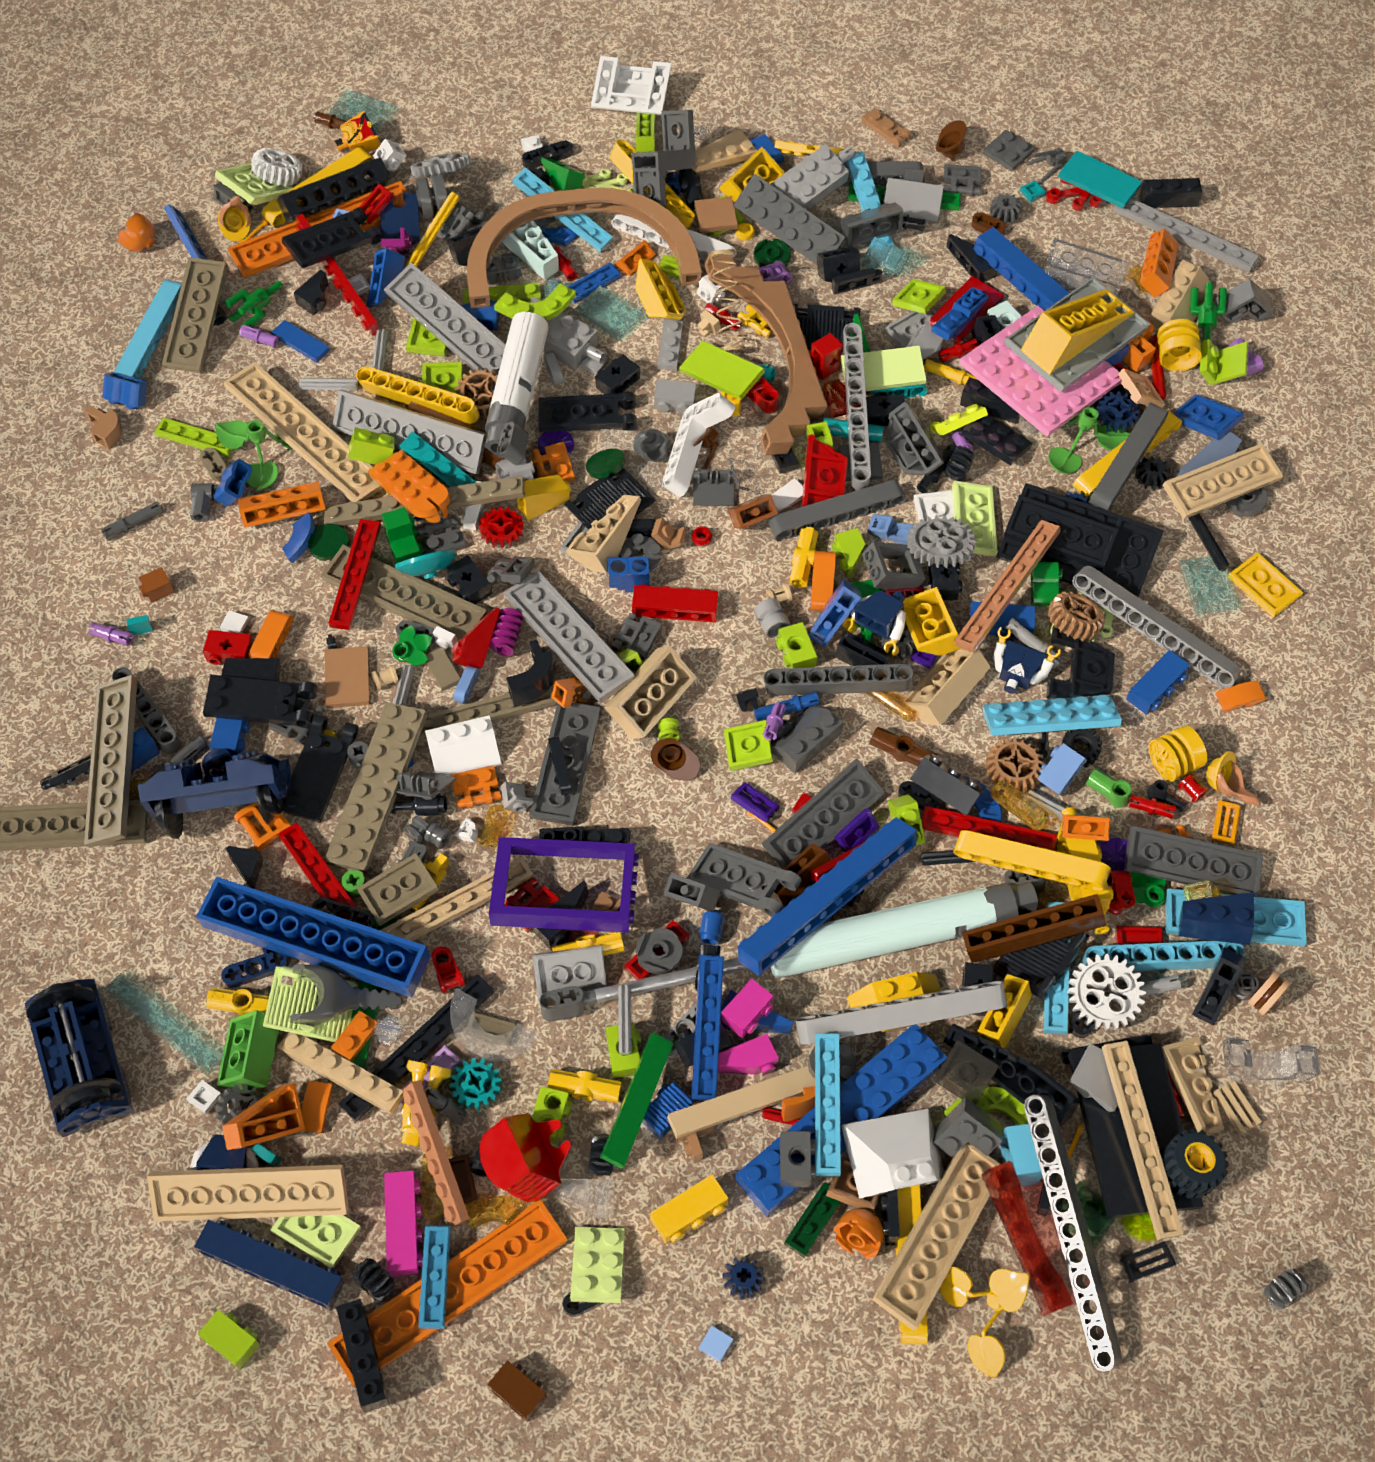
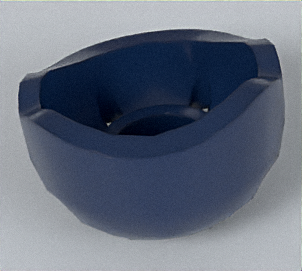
(216, 761)

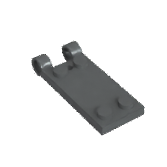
(742, 878)

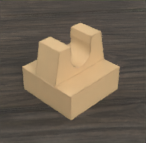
(708, 324)

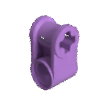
(775, 272)

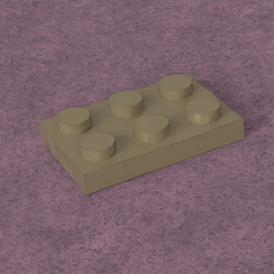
(397, 889)

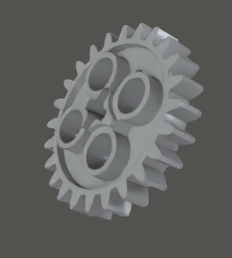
(440, 164)
(941, 541)

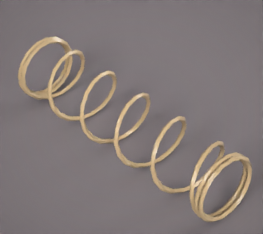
(721, 253)

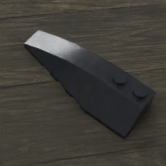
(1018, 1075)

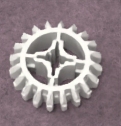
(276, 167)

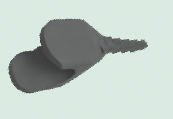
(338, 996)

